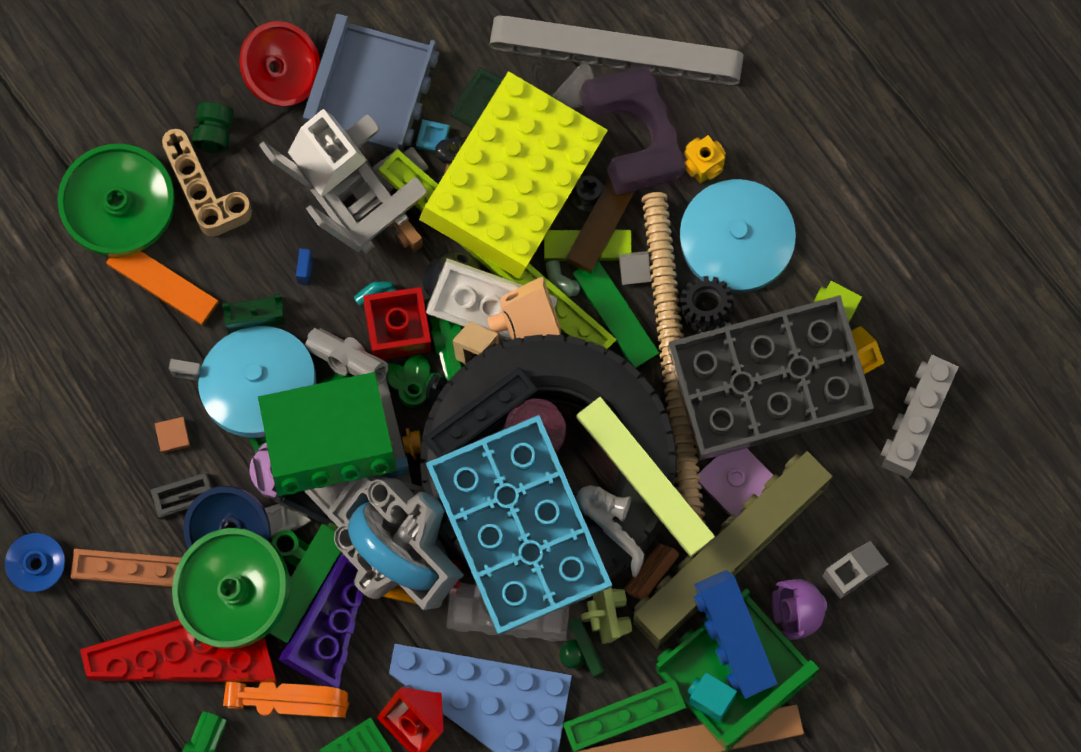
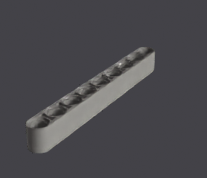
(616, 50)

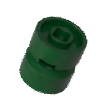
(213, 122)

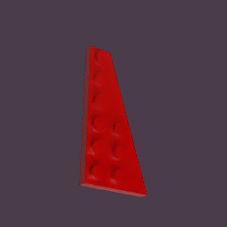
(175, 655)

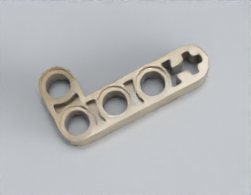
(198, 182)

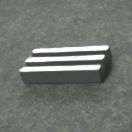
(163, 513)

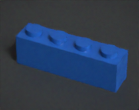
(735, 634)

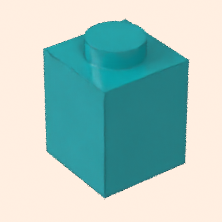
(711, 696)

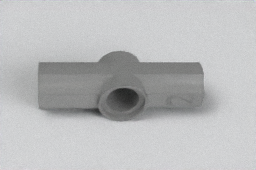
(345, 355)

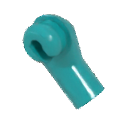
(374, 288)

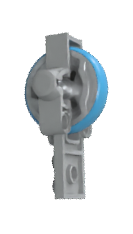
(390, 538)

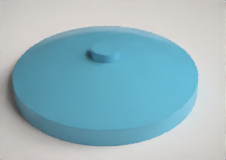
(738, 235)
(249, 366)

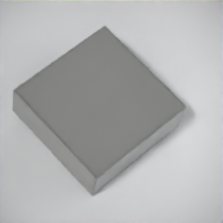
(634, 268)
(184, 369)

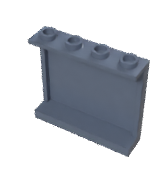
(372, 76)

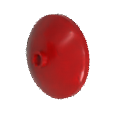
(294, 62)

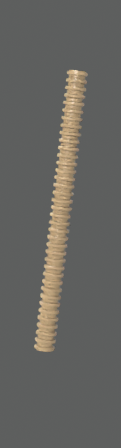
(669, 331)

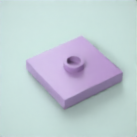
(734, 479)

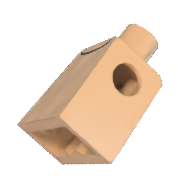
(526, 312)

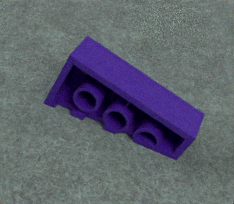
(324, 632)

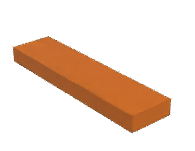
(165, 285)

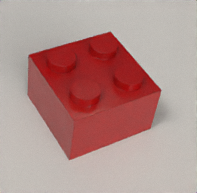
(397, 323)

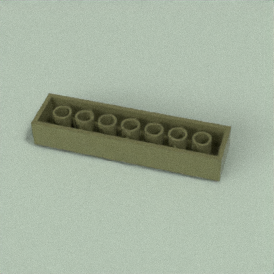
(734, 547)

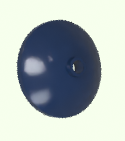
(219, 508)

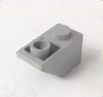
(854, 569)

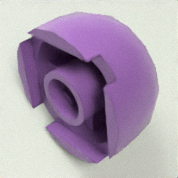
(798, 608)

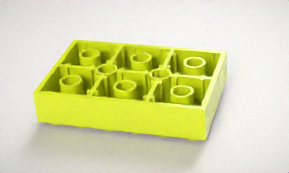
(513, 175)

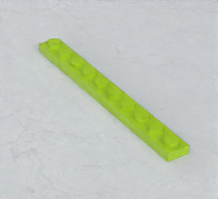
(573, 321)

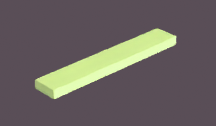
(645, 476)

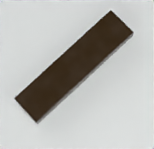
(599, 228)

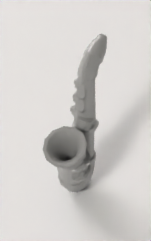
(601, 508)

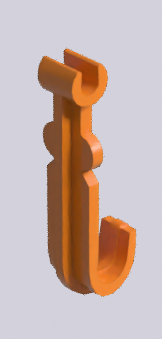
(288, 699)

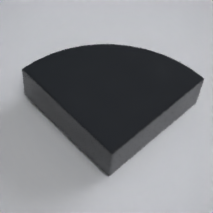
(434, 388)

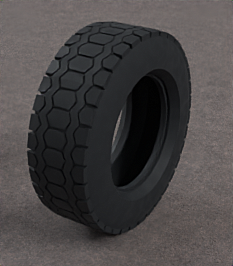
(574, 376)

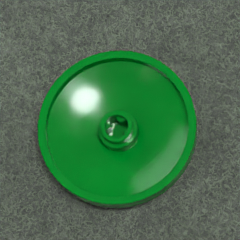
(116, 200)
(231, 588)

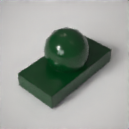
(577, 652)

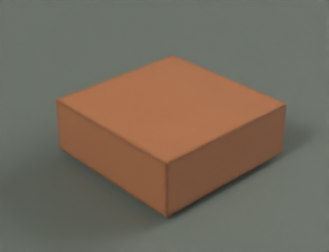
(172, 435)

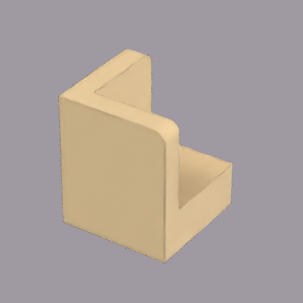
(473, 340)

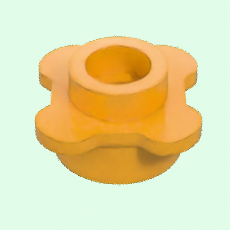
(412, 443)

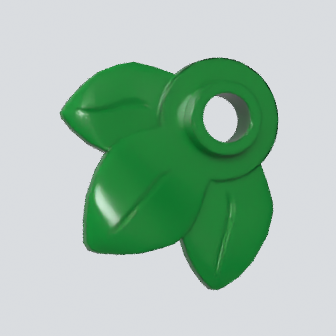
(412, 376)

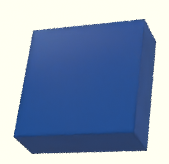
(304, 266)

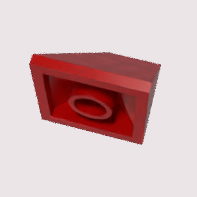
(414, 718)

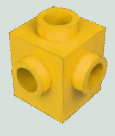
(702, 167)

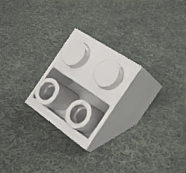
(325, 152)

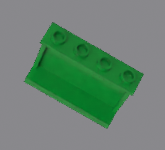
(326, 434)
(698, 655)

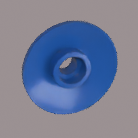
(27, 550)

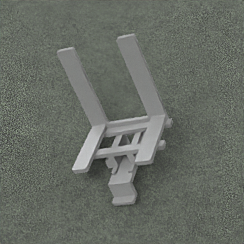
(375, 203)

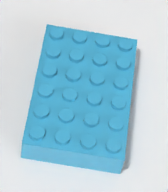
(519, 525)

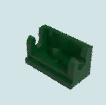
(255, 312)

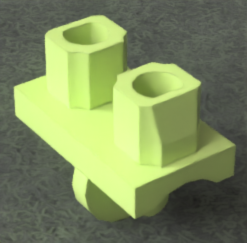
(603, 615)

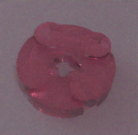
(550, 417)

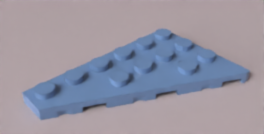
(491, 700)

